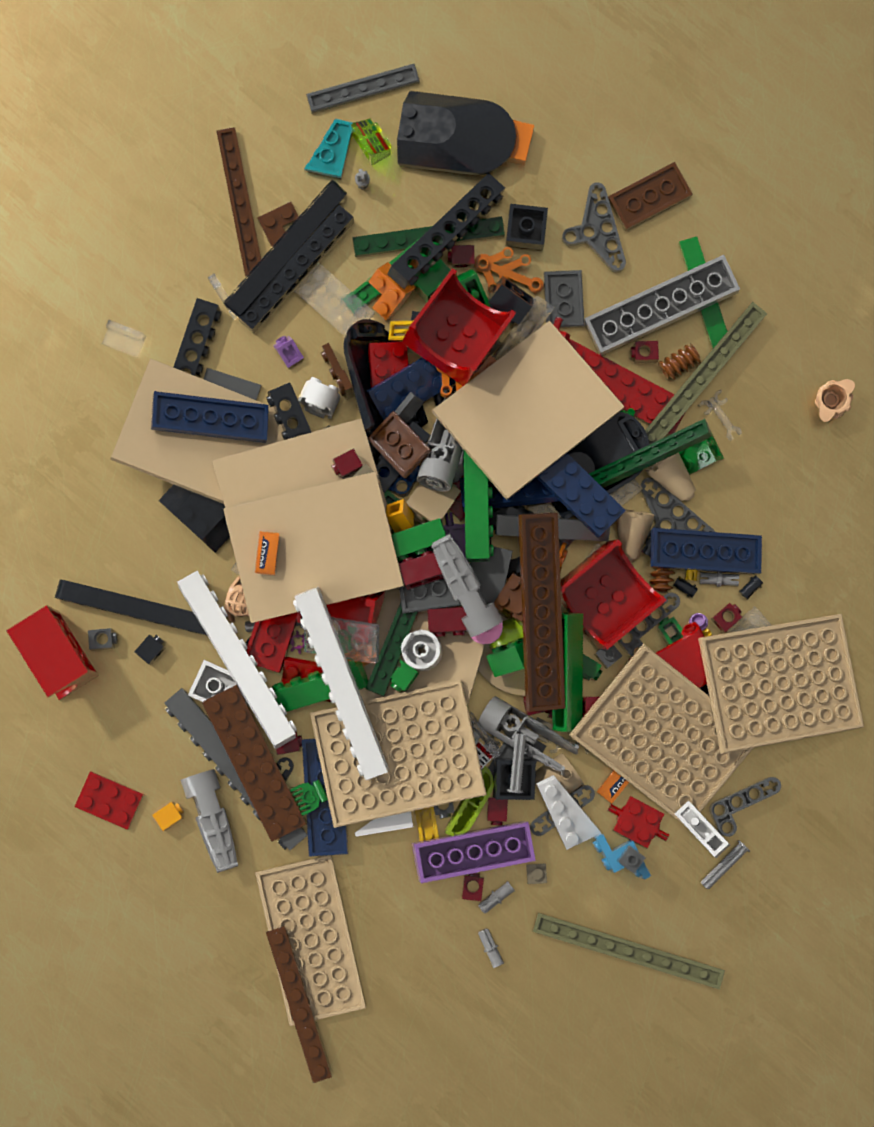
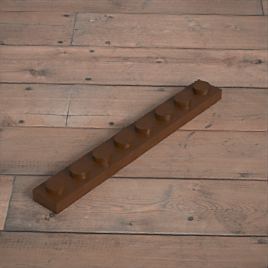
(239, 198)
(299, 1004)

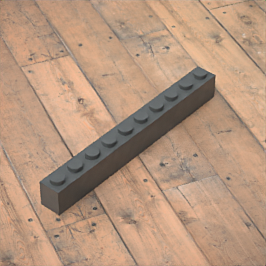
(203, 733)

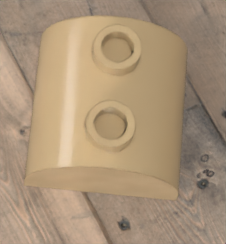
(571, 780)

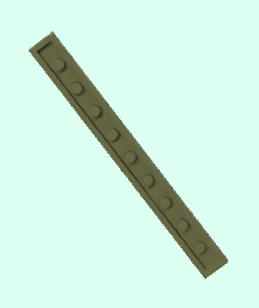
(705, 373)
(628, 951)

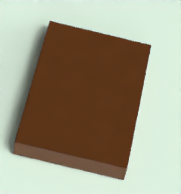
(399, 444)

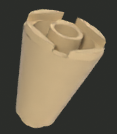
(673, 477)
(633, 531)

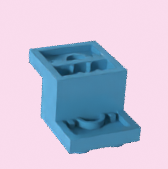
(611, 856)

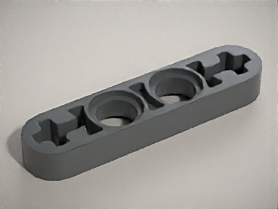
(539, 819)

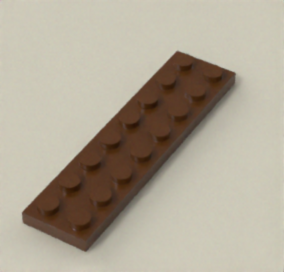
(254, 763)

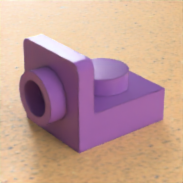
(288, 350)

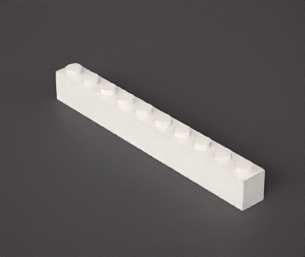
(239, 664)
(341, 683)

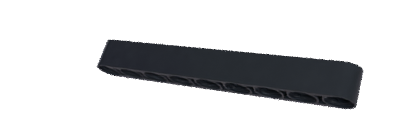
(285, 248)
(128, 606)

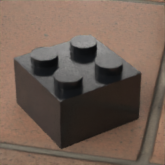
(526, 226)
(508, 297)
(502, 780)

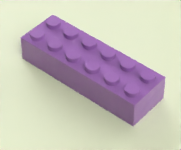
(473, 851)

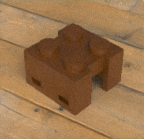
(510, 599)

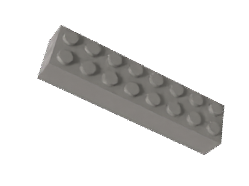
(662, 305)

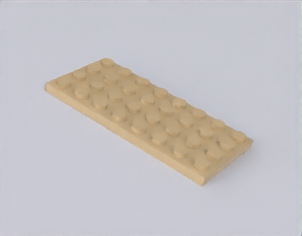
(311, 909)

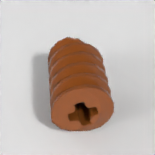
(679, 361)
(661, 579)

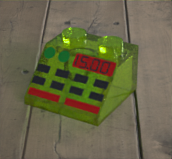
(370, 140)

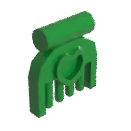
(311, 794)

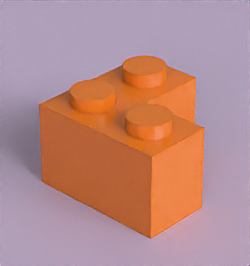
(392, 295)

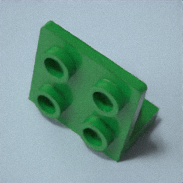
(701, 455)

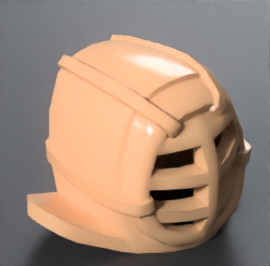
(834, 399)
(235, 601)

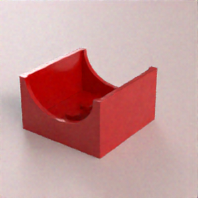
(456, 330)
(608, 595)
(52, 652)

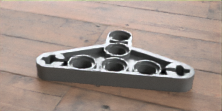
(594, 220)
(665, 511)

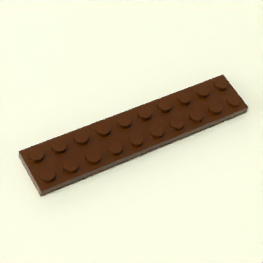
(541, 611)

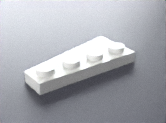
(569, 818)

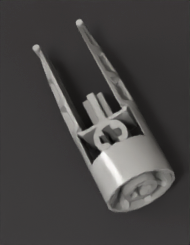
(440, 466)
(465, 587)
(498, 717)
(211, 819)

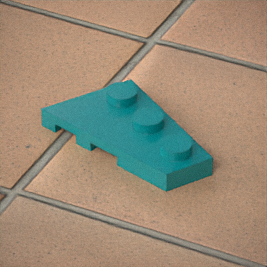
(332, 152)

